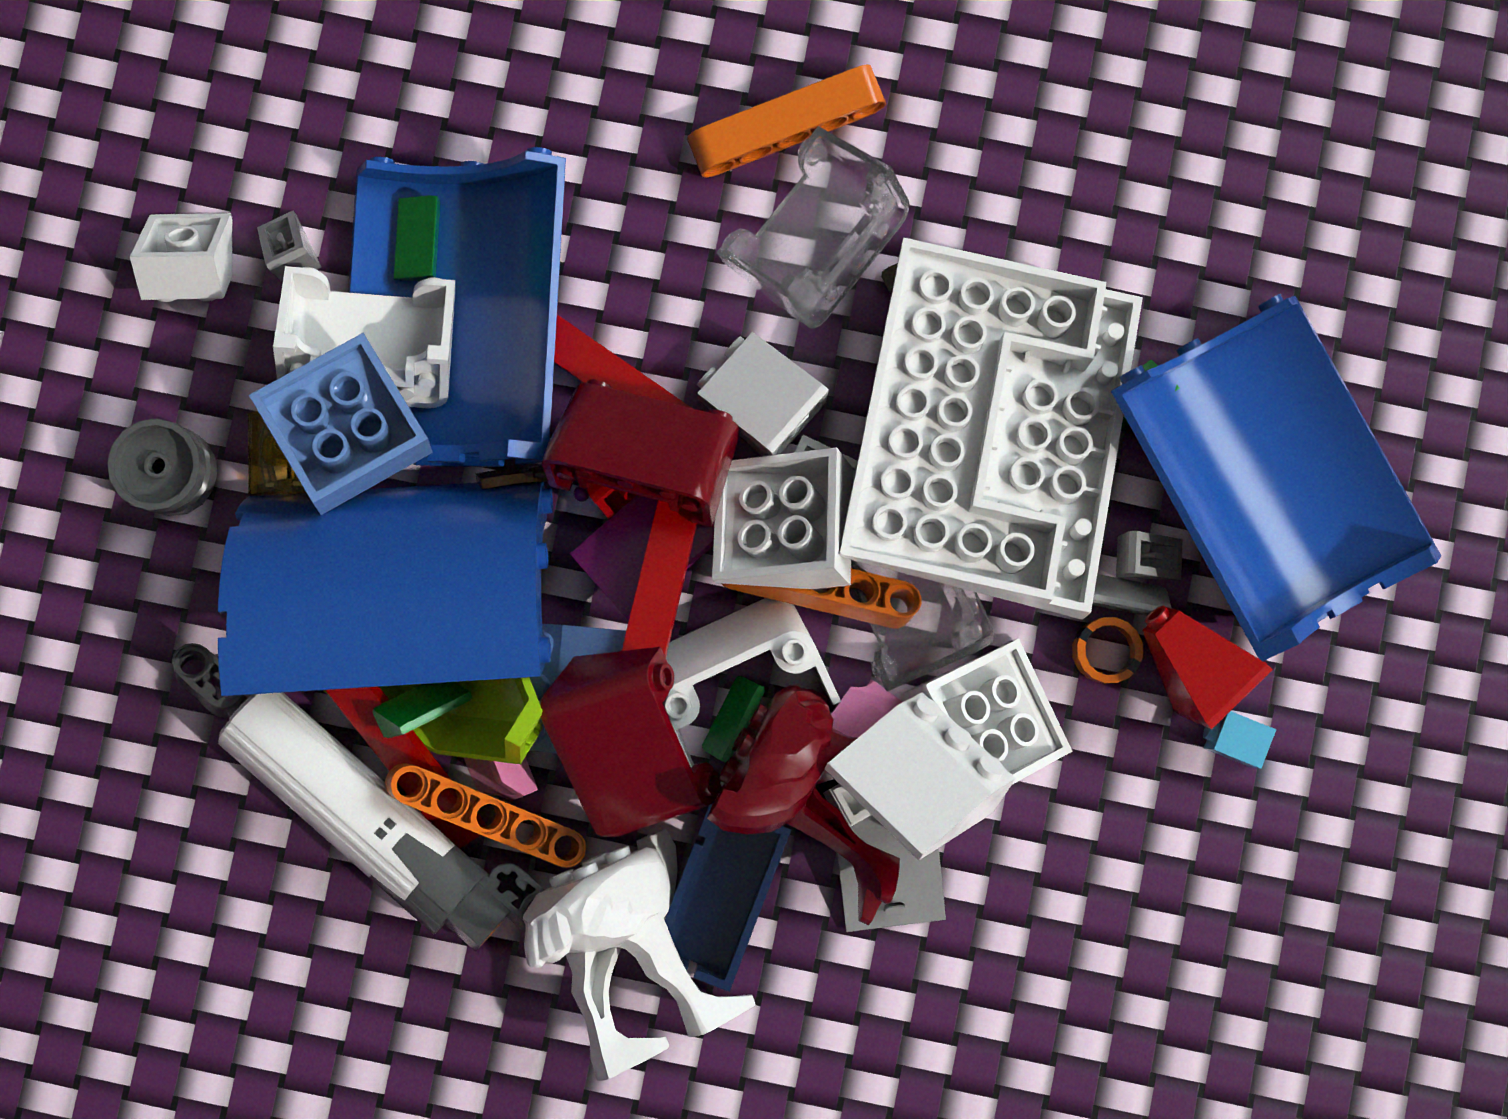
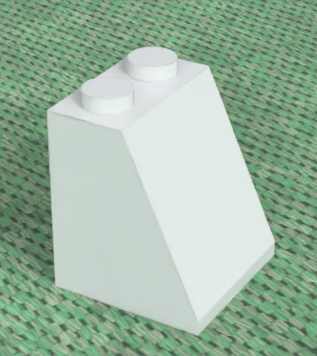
(763, 394)

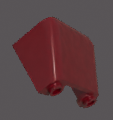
(643, 448)
(620, 743)

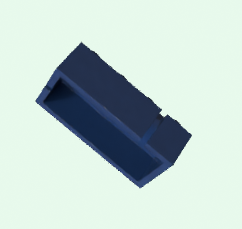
(722, 898)

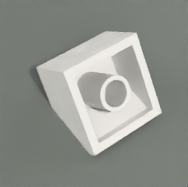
(184, 257)

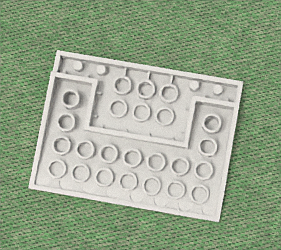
(993, 428)

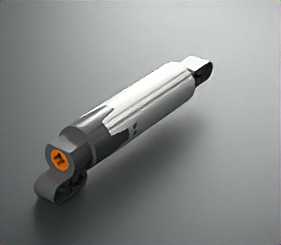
(356, 812)

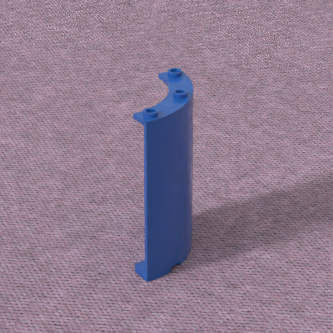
(504, 253)
(1275, 475)
(384, 589)

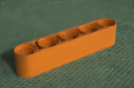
(786, 121)
(839, 601)
(503, 826)

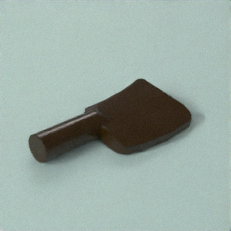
(510, 476)

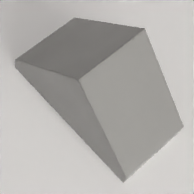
(286, 245)
(1148, 556)

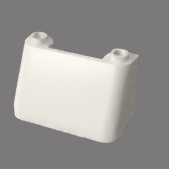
(405, 332)

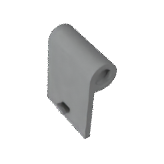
(917, 889)

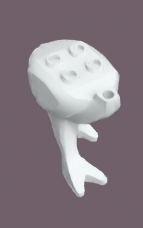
(612, 906)

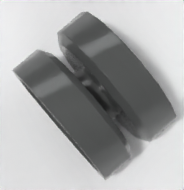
(162, 467)

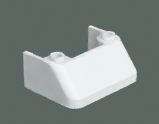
(733, 640)

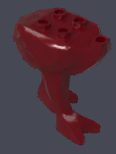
(776, 783)

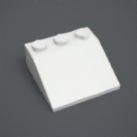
(784, 521)
(1001, 709)
(921, 775)

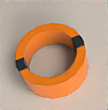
(1132, 637)

